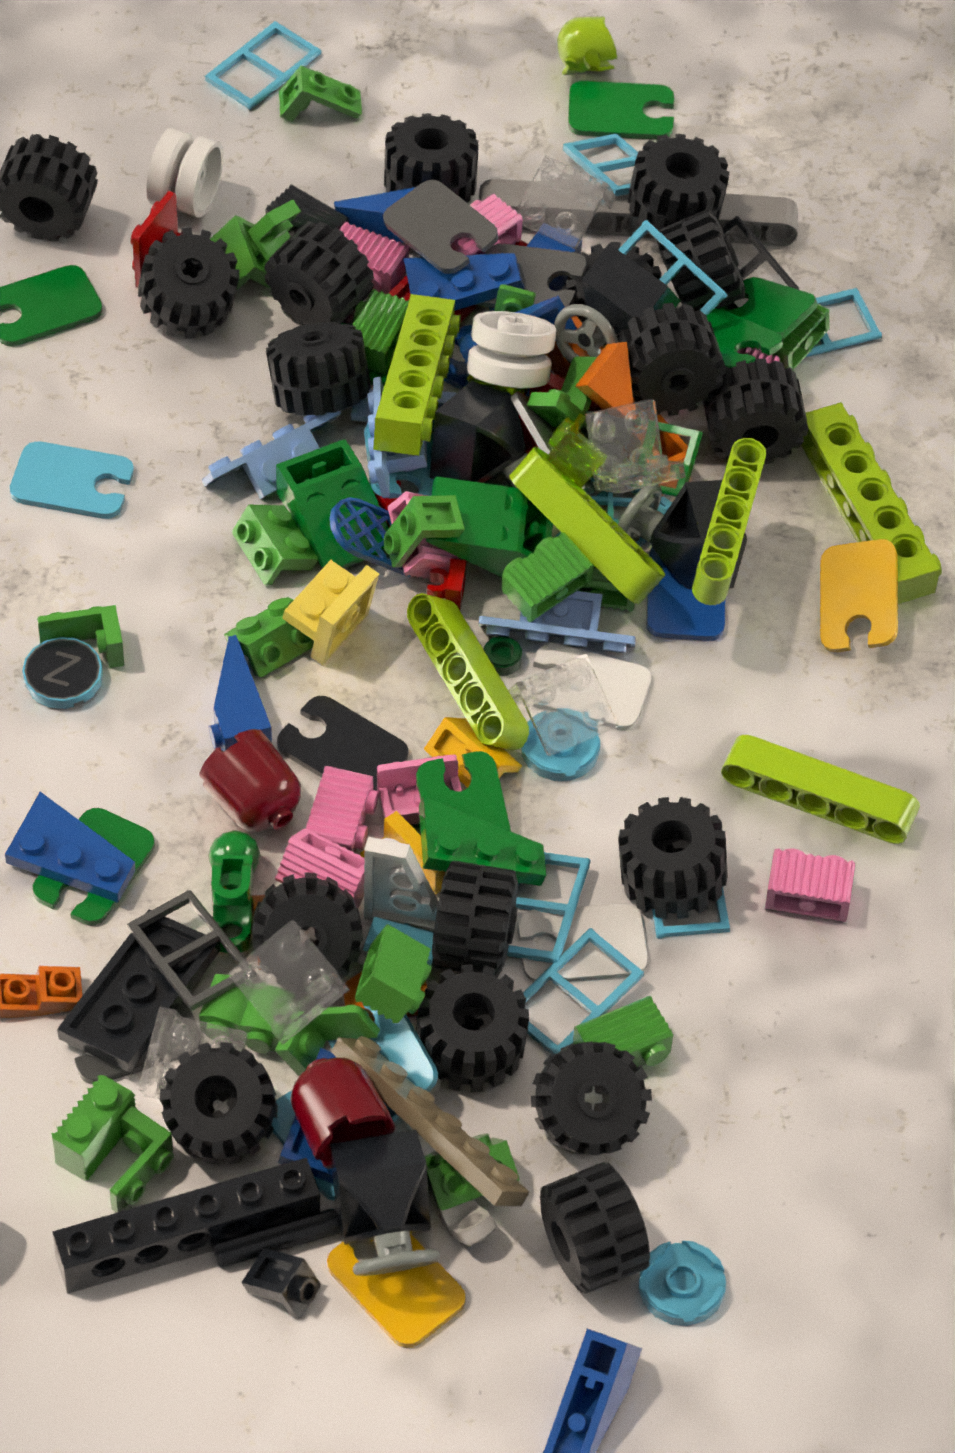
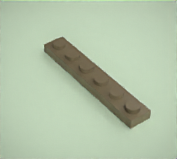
(436, 1127)

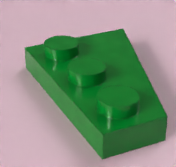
(457, 836)

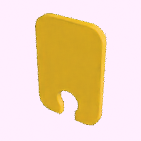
(857, 584)
(402, 1303)

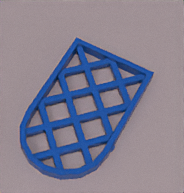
(361, 552)

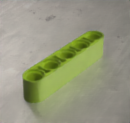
(729, 521)
(587, 526)
(467, 672)
(820, 789)

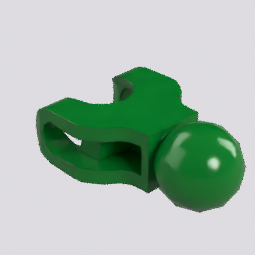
(233, 862)

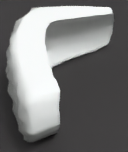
(469, 1222)

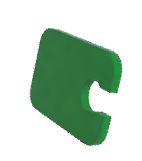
(618, 109)
(48, 304)
(774, 305)
(738, 333)
(480, 799)
(124, 835)

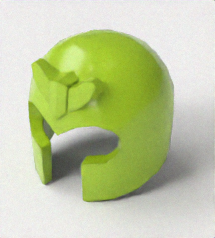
(586, 45)

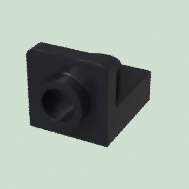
(282, 1280)

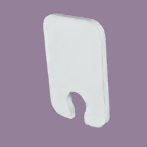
(622, 681)
(615, 923)

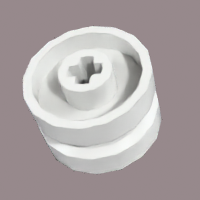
(186, 168)
(511, 349)

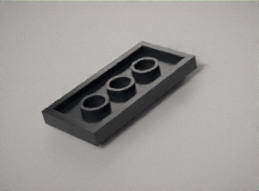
(122, 1003)

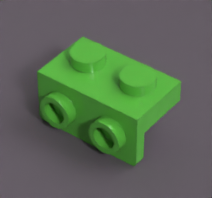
(272, 541)
(269, 638)
(450, 1186)

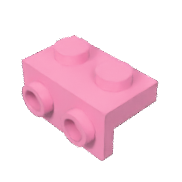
(399, 788)

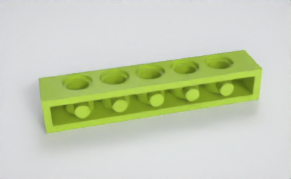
(416, 375)
(867, 497)

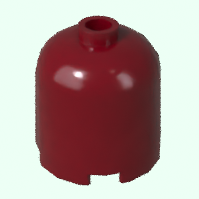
(252, 783)
(338, 1105)

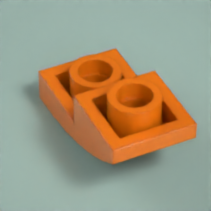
(46, 993)

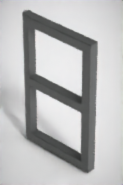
(165, 964)

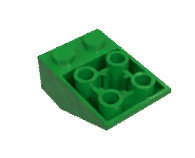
(314, 485)
(496, 521)

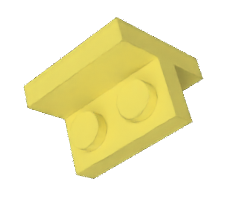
(332, 607)

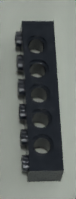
(182, 1225)

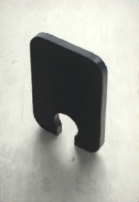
(347, 743)

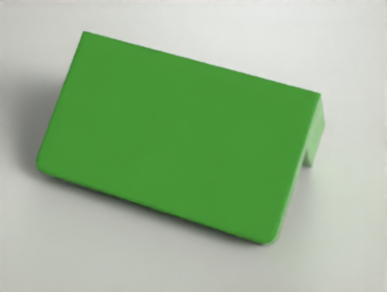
(249, 257)

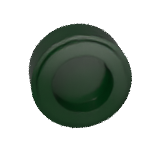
(504, 654)

